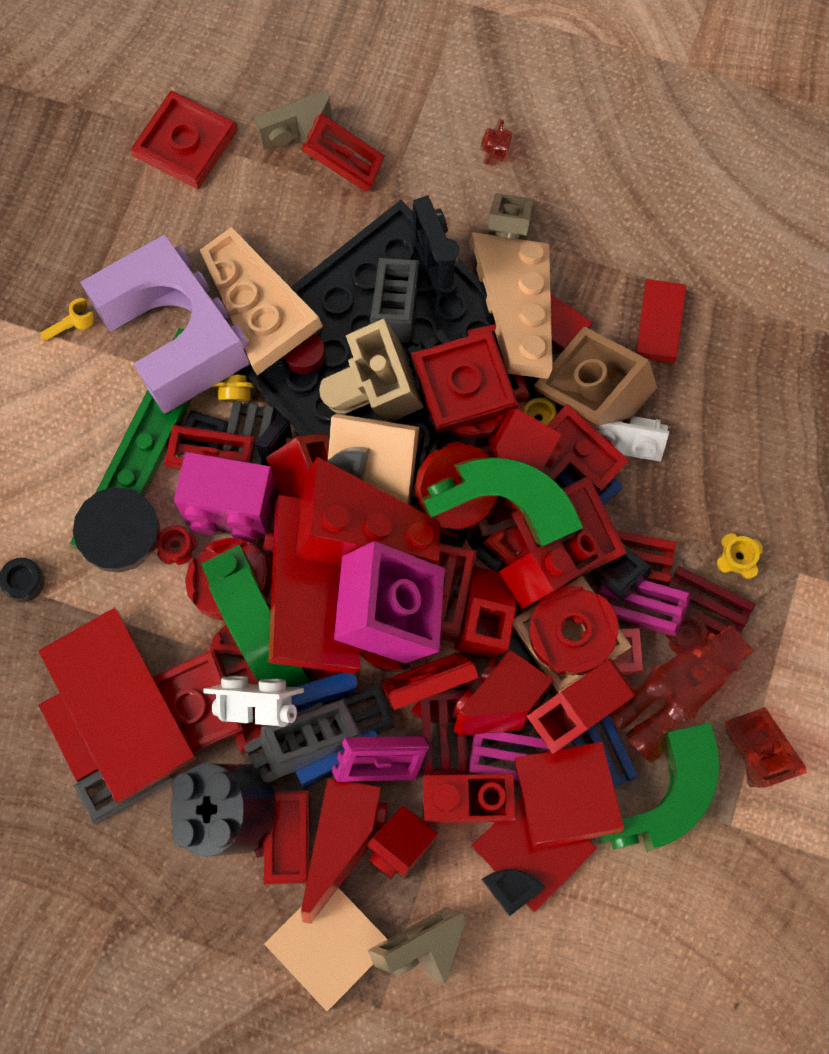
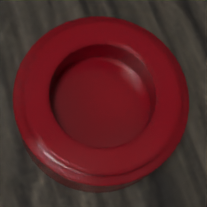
(307, 356)

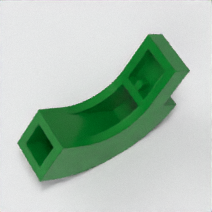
(533, 492)
(247, 614)
(691, 787)

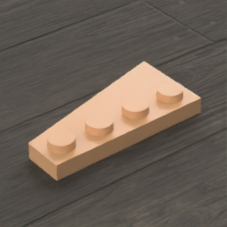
(520, 299)
(258, 300)

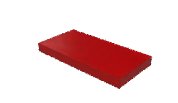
(304, 603)
(117, 705)

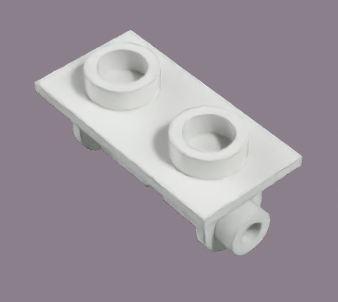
(638, 439)
(270, 698)

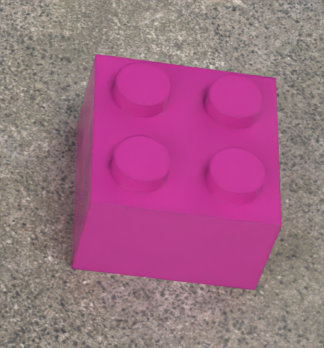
(226, 496)
(389, 603)

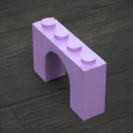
(161, 277)

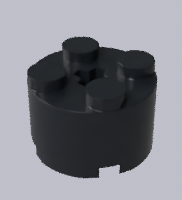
(221, 809)

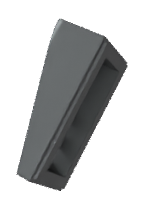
(399, 320)
(298, 757)

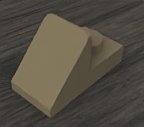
(291, 120)
(510, 216)
(430, 940)

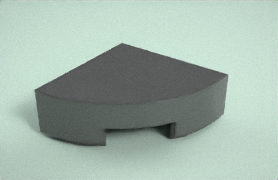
(352, 460)

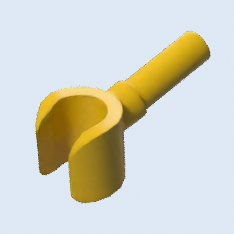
(78, 321)

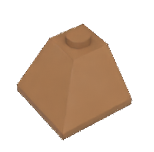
(599, 379)

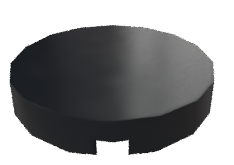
(116, 529)

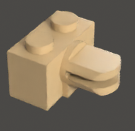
(375, 376)

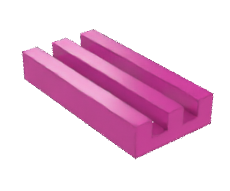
(657, 591)
(478, 750)
(388, 754)

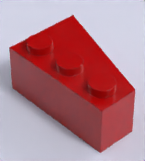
(347, 513)

